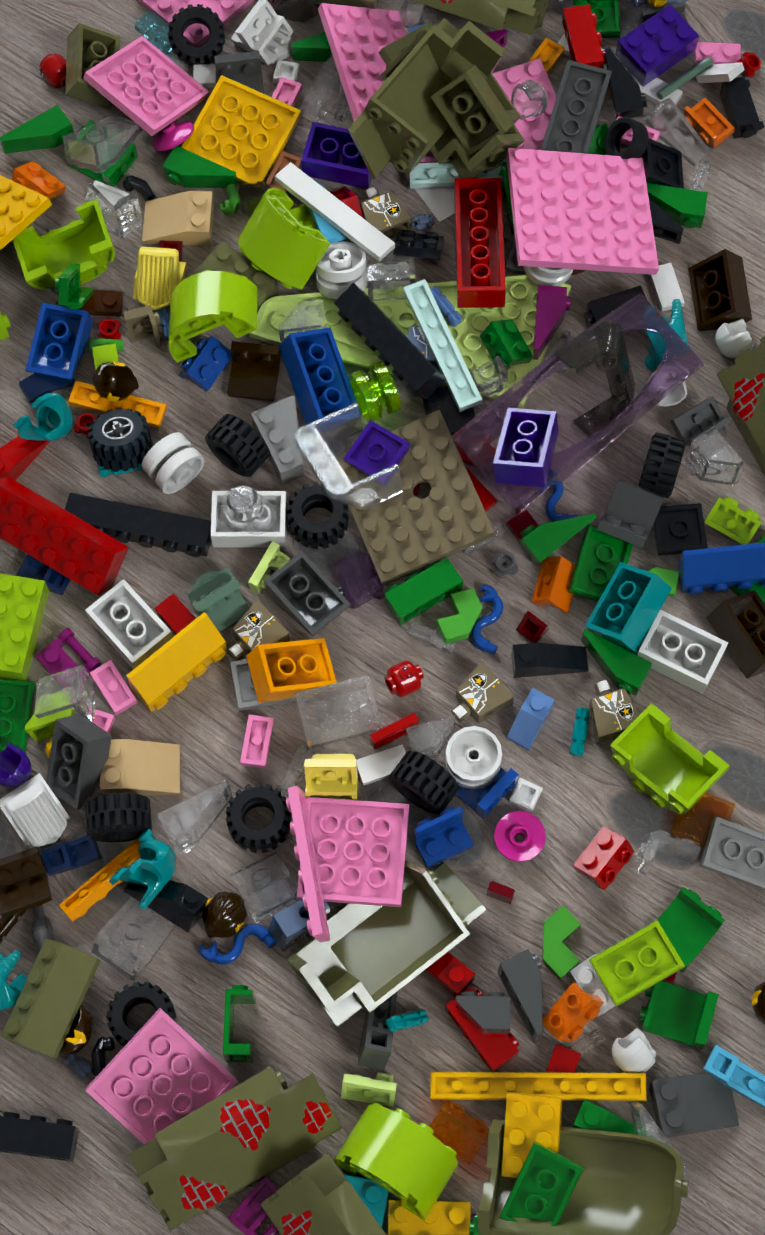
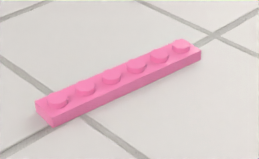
(309, 873)

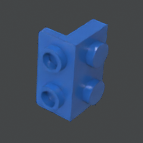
(207, 364)

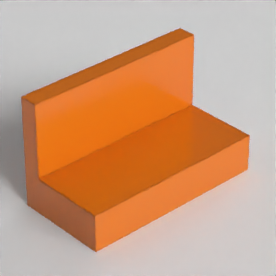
(554, 583)

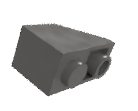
(488, 1012)

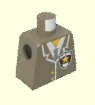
(385, 212)
(256, 628)
(481, 695)
(610, 712)

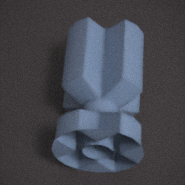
(423, 221)
(80, 1067)

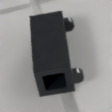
(740, 107)
(603, 306)

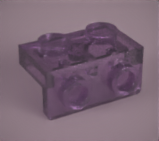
(358, 579)

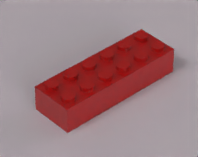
(479, 243)
(58, 538)

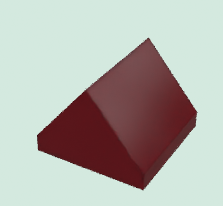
(532, 627)

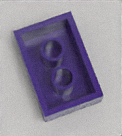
(656, 45)
(334, 157)
(526, 447)

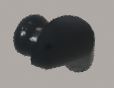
(134, 182)
(98, 1053)

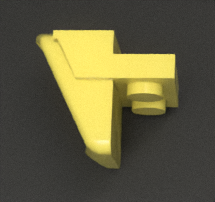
(157, 276)
(331, 776)

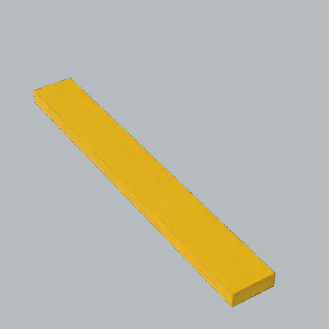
(563, 1085)

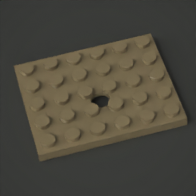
(414, 531)

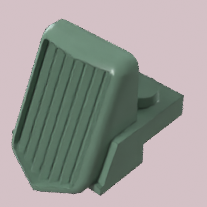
(218, 597)

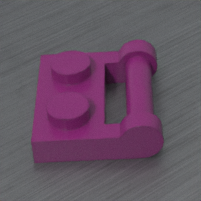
(55, 659)
(250, 1213)

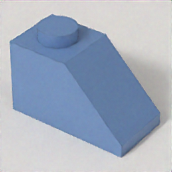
(530, 718)

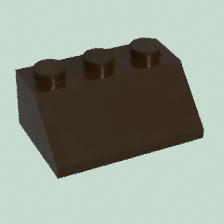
(719, 291)
(742, 625)

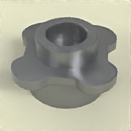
(508, 558)

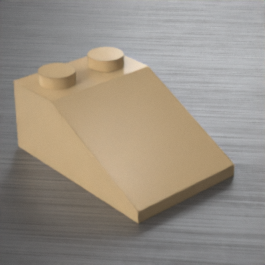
(180, 218)
(141, 768)

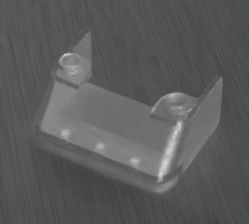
(322, 445)

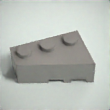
(278, 428)

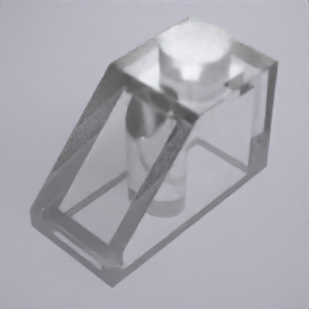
(304, 317)
(430, 736)

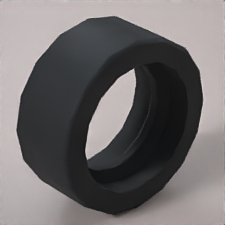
(615, 133)

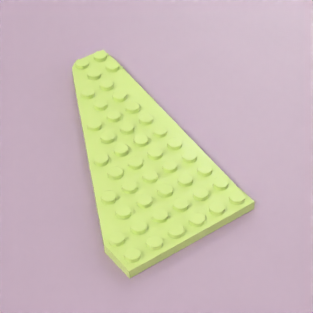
(519, 306)

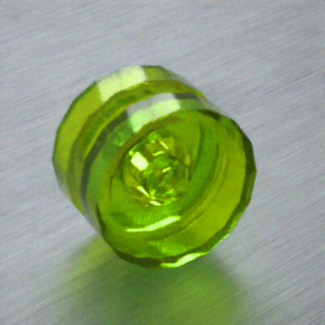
(375, 391)

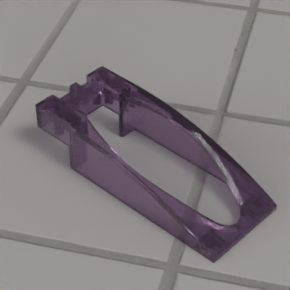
(483, 429)

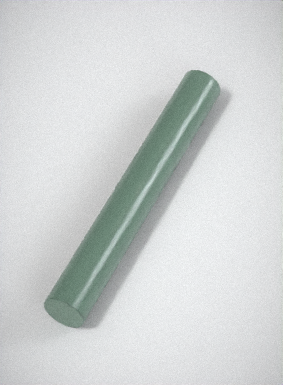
(684, 78)

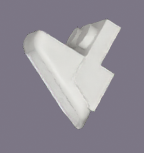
(265, 33)
(35, 812)

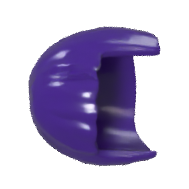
(14, 766)

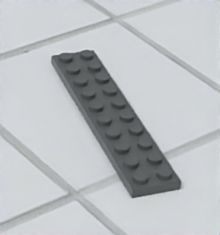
(572, 119)

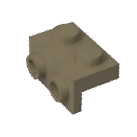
(143, 324)

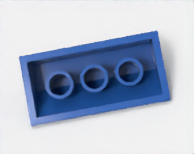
(316, 373)
(722, 568)

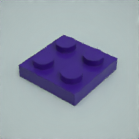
(376, 450)

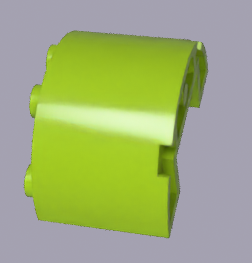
(79, 242)
(280, 243)
(206, 303)
(665, 763)
(398, 1157)

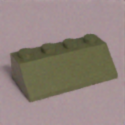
(50, 998)

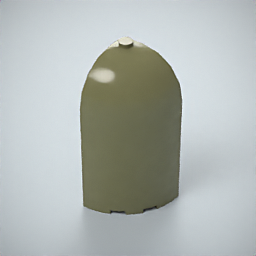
(625, 1188)

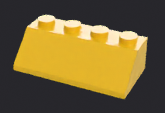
(177, 663)

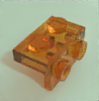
(459, 1131)

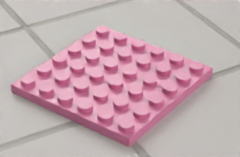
(581, 211)

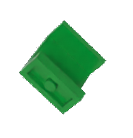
(113, 173)
(689, 924)
(678, 1014)
(236, 1052)

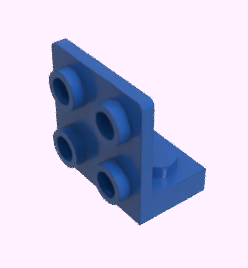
(486, 798)
(442, 837)

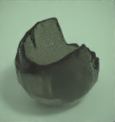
(250, 196)

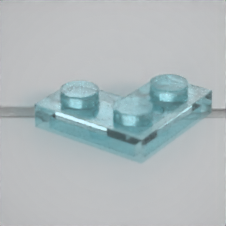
(155, 30)

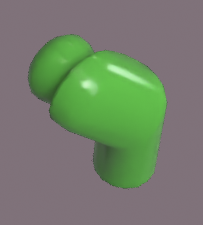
(233, 202)
(102, 341)

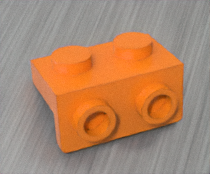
(709, 123)
(38, 179)
(572, 1013)

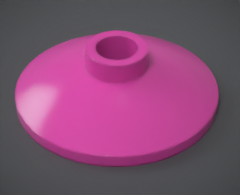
(172, 135)
(519, 824)

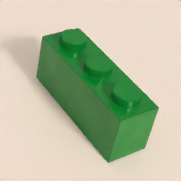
(423, 591)

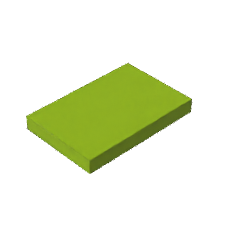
(636, 963)

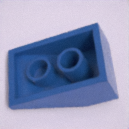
(59, 341)

